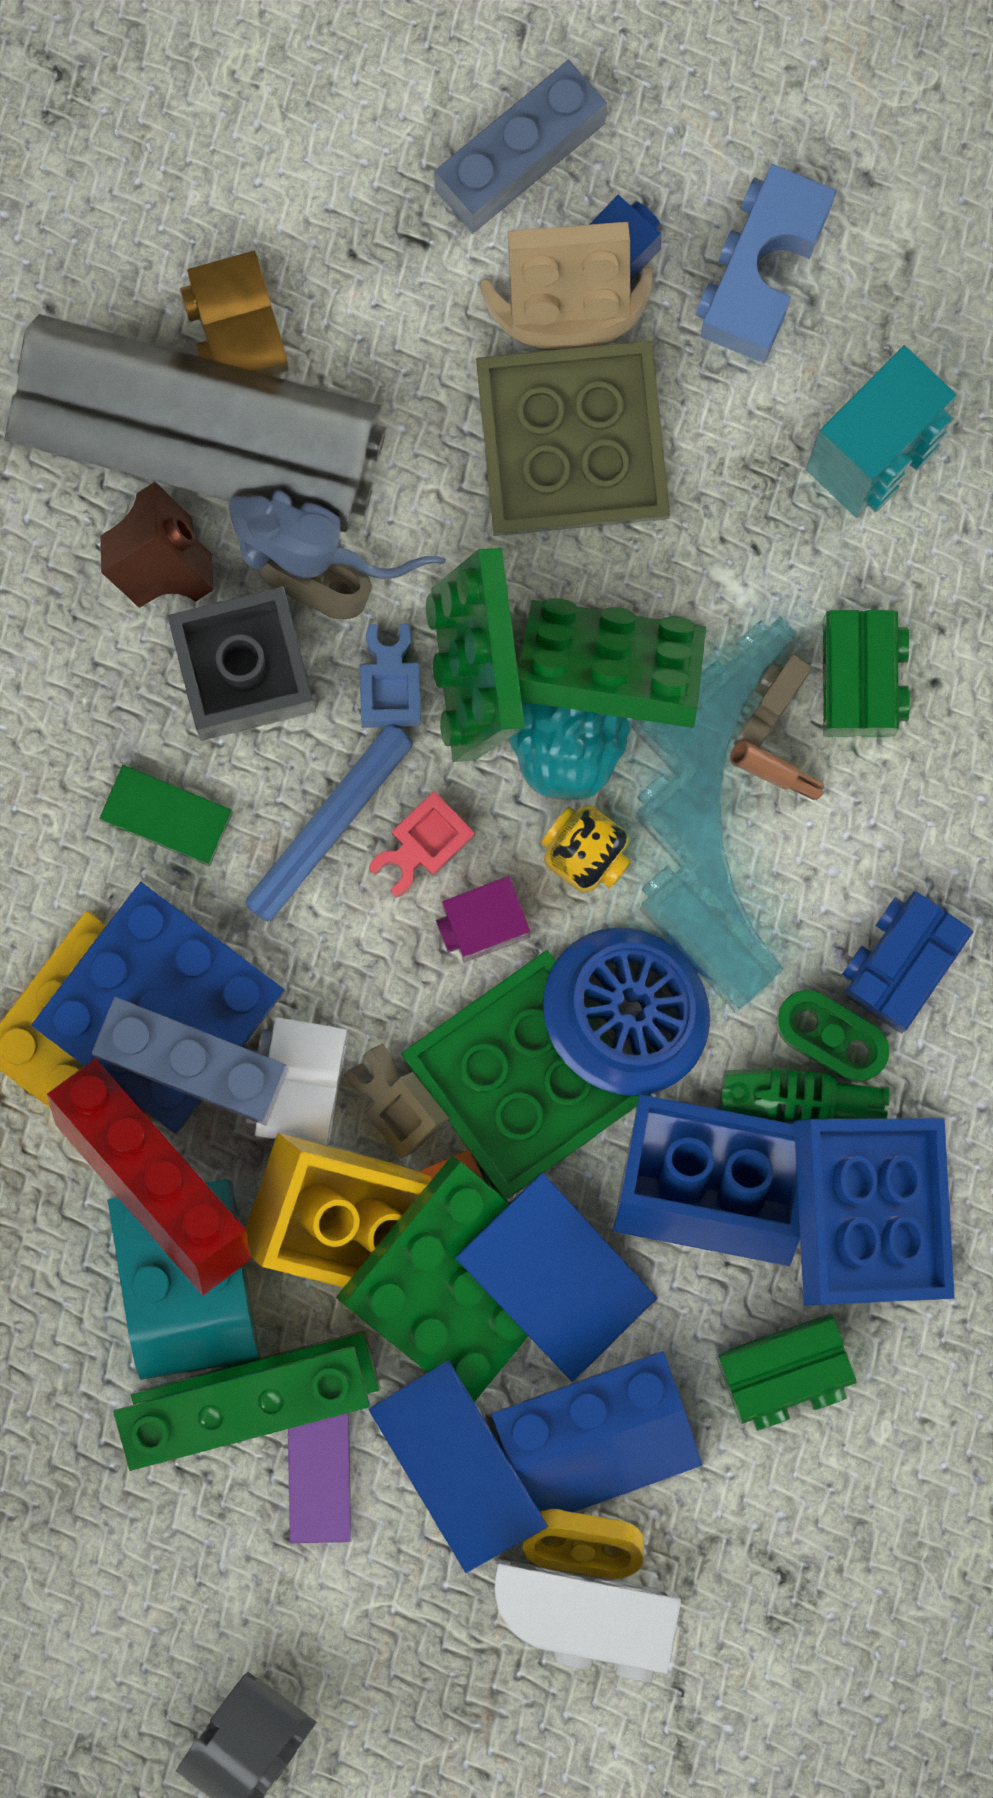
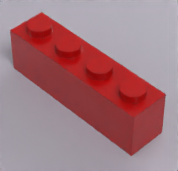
(149, 1177)

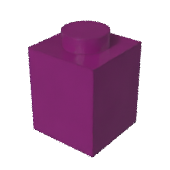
(483, 920)

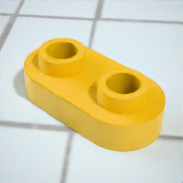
(586, 1545)

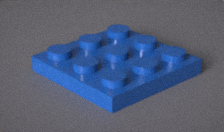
(168, 967)
(873, 1210)

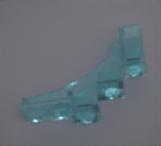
(699, 902)

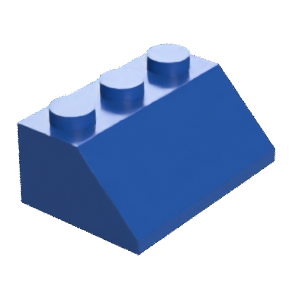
(711, 1181)
(599, 1436)

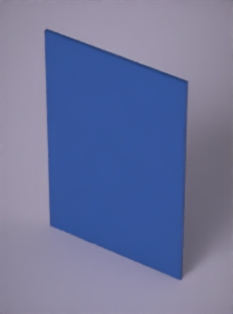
(556, 1277)
(457, 1467)

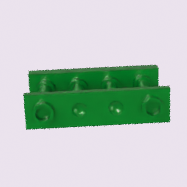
(247, 1400)

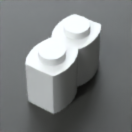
(312, 1082)

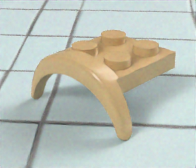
(569, 287)

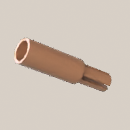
(775, 770)

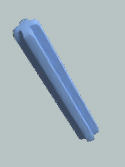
(329, 822)

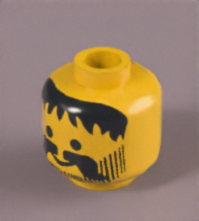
(586, 849)

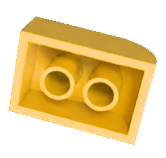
(326, 1209)

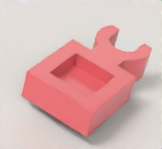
(428, 838)

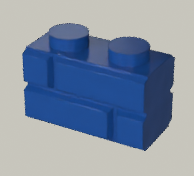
(906, 961)

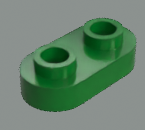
(832, 1035)

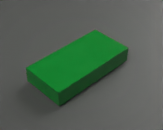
(166, 815)

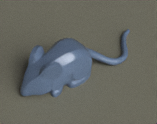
(300, 539)

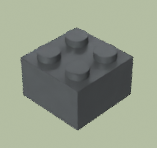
(241, 663)

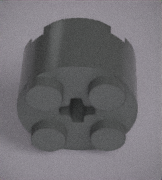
(246, 1742)

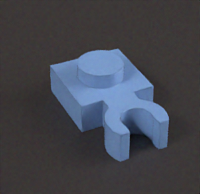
(390, 687)

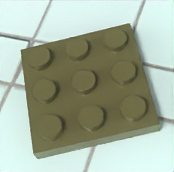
(572, 438)

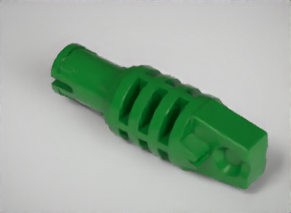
(799, 1095)

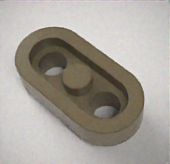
(336, 593)

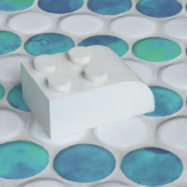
(588, 1618)

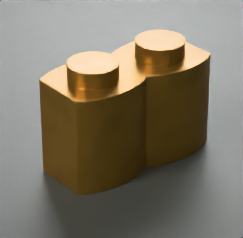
(235, 314)

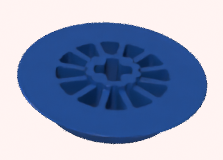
(581, 1046)

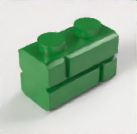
(862, 673)
(787, 1370)

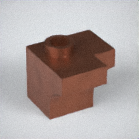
(156, 551)

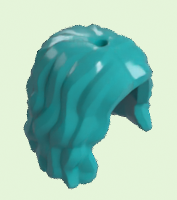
(568, 750)

